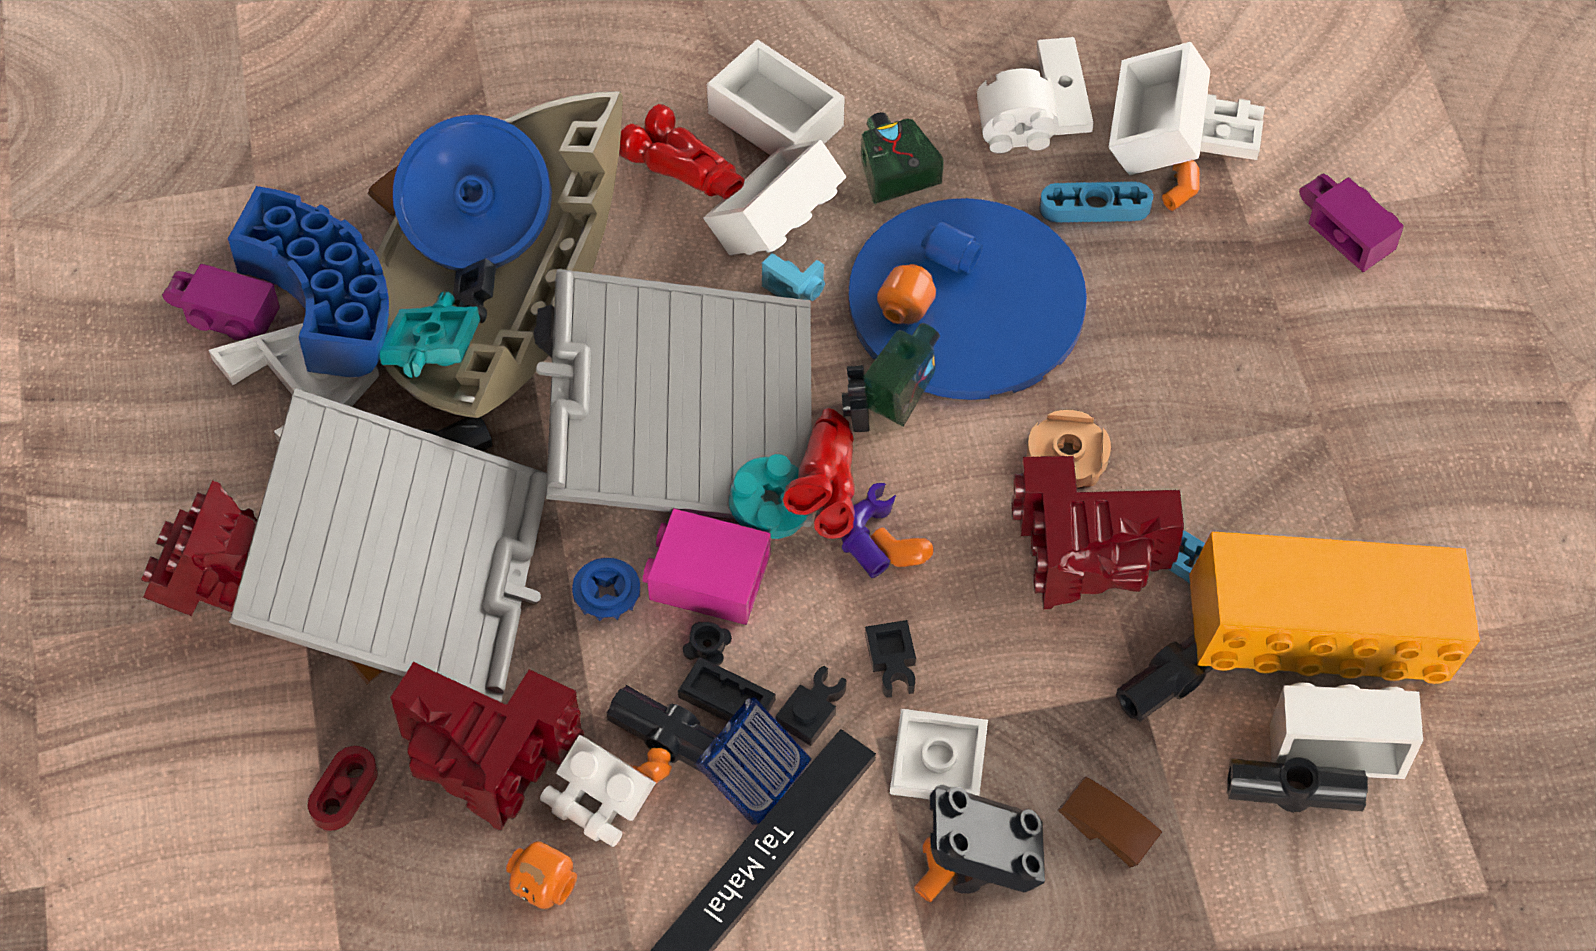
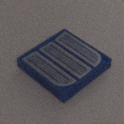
(753, 761)

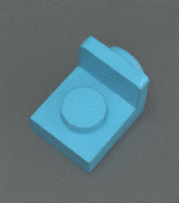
(788, 281)

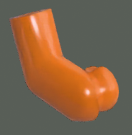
(1187, 185)
(903, 552)
(657, 764)
(934, 879)

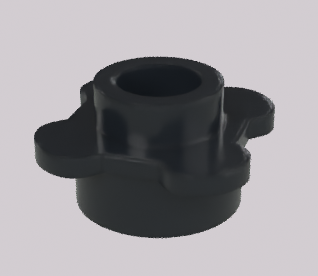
(707, 632)

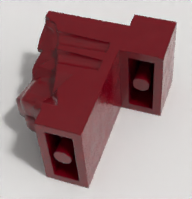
(1092, 537)
(201, 554)
(480, 744)

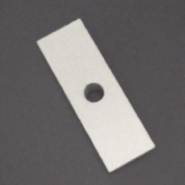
(1062, 65)

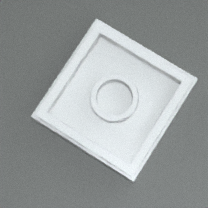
(937, 752)

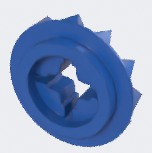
(606, 572)

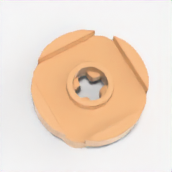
(1079, 430)

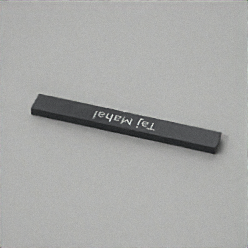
(769, 847)

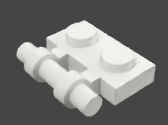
(1232, 128)
(605, 779)

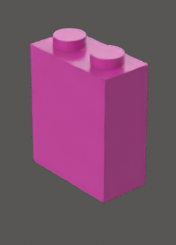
(708, 566)

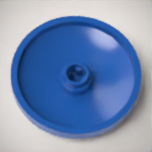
(472, 192)

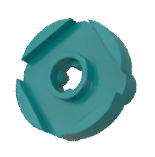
(749, 487)

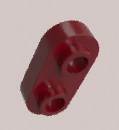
(340, 790)

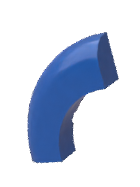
(326, 270)

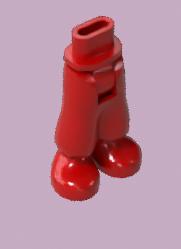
(678, 154)
(826, 477)

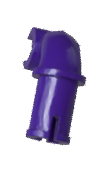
(858, 539)

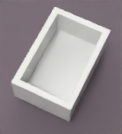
(774, 100)
(1159, 109)
(776, 198)
(1348, 728)

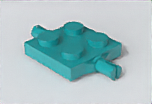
(430, 335)

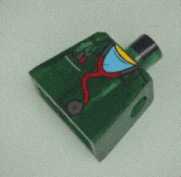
(898, 158)
(901, 373)

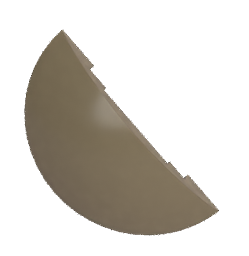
(581, 153)

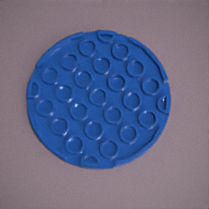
(999, 322)

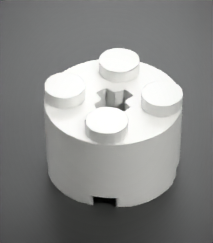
(1018, 111)

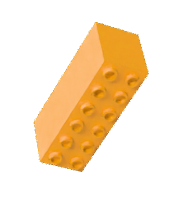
(1332, 607)

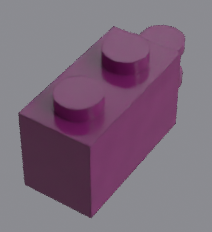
(1351, 220)
(223, 301)

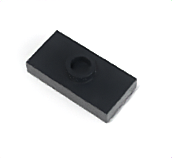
(721, 690)

